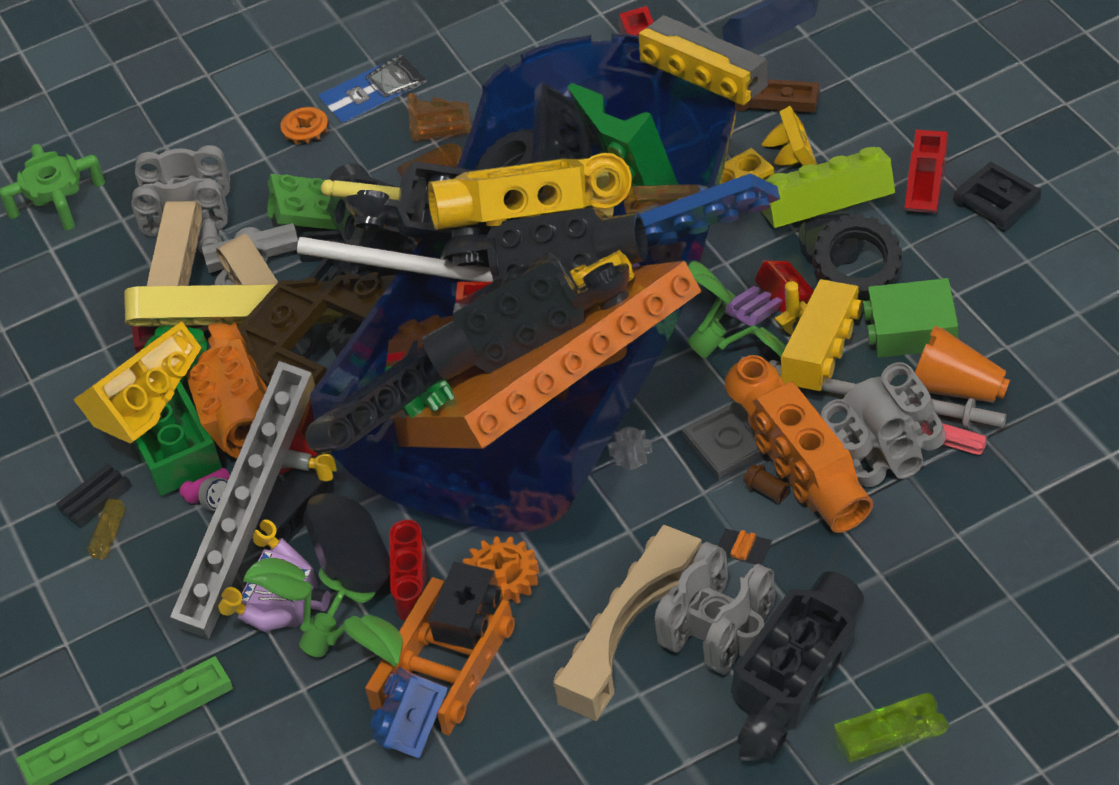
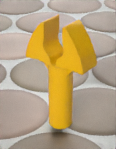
(793, 308)

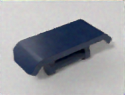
(767, 21)

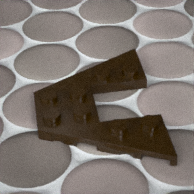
(294, 308)

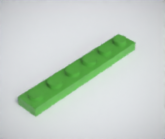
(124, 723)

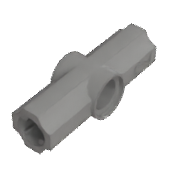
(268, 243)

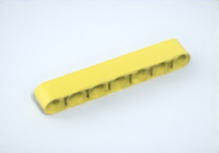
(197, 304)

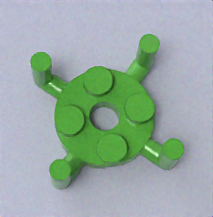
(62, 183)

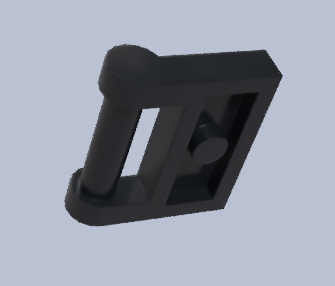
(1001, 188)

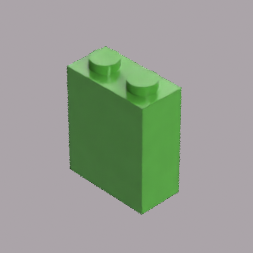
(906, 314)

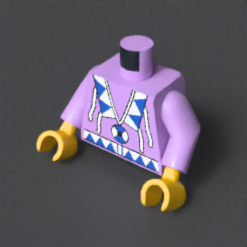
(263, 608)

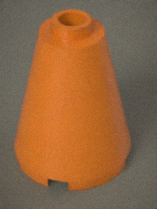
(958, 370)

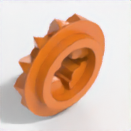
(305, 117)

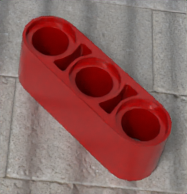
(407, 566)

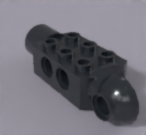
(411, 210)
(573, 235)
(386, 239)
(521, 314)
(793, 661)

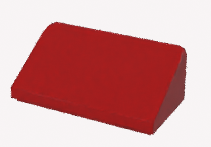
(773, 277)

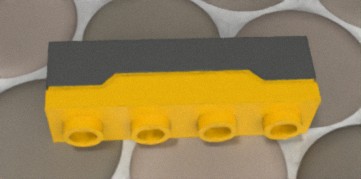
(703, 59)

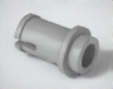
(208, 234)

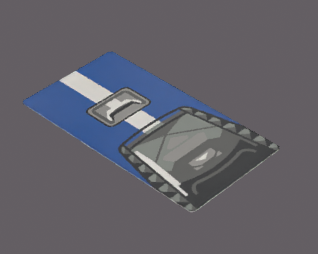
(372, 88)

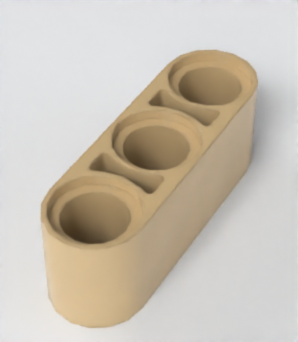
(244, 262)

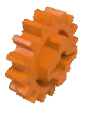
(513, 566)

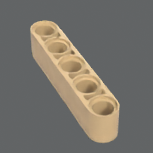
(176, 244)

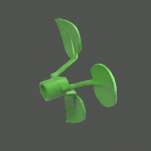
(710, 332)
(320, 631)

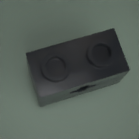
(464, 605)

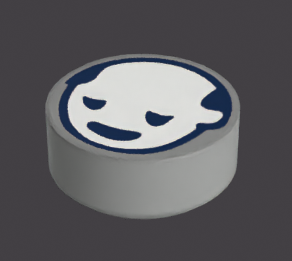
(211, 492)

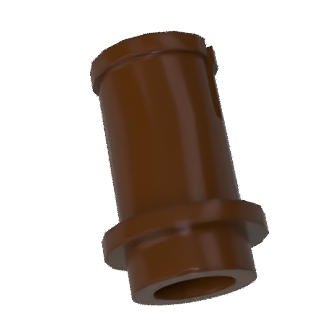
(766, 483)

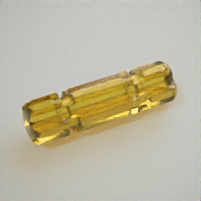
(106, 529)

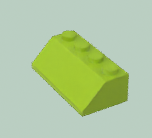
(830, 186)

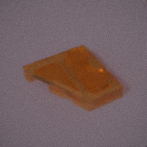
(437, 117)

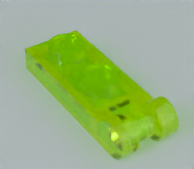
(890, 727)

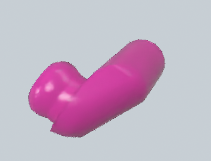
(190, 489)

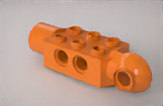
(226, 388)
(799, 443)

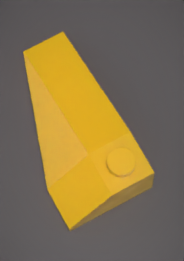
(135, 392)

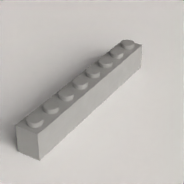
(243, 500)

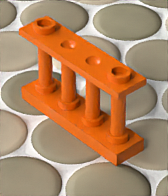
(417, 634)

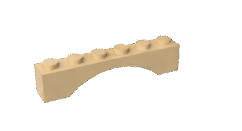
(587, 678)

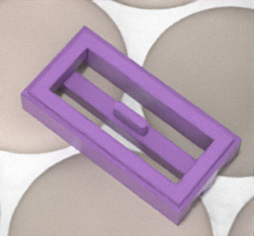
(748, 302)

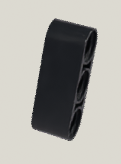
(289, 500)

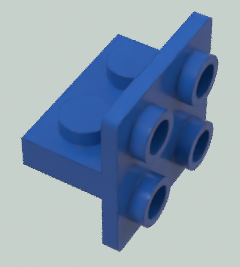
(407, 712)

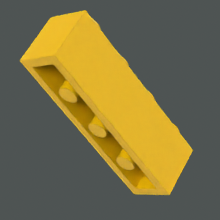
(821, 334)

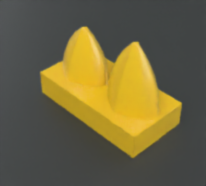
(794, 135)

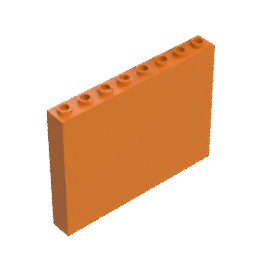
(497, 401)

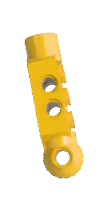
(566, 183)

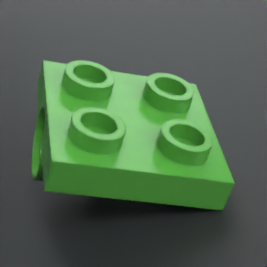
(298, 202)

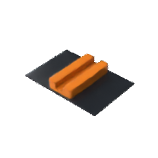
(744, 546)

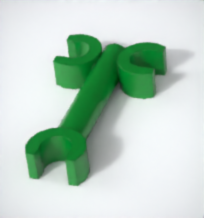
(433, 398)

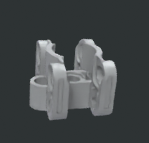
(180, 177)
(886, 424)
(702, 611)

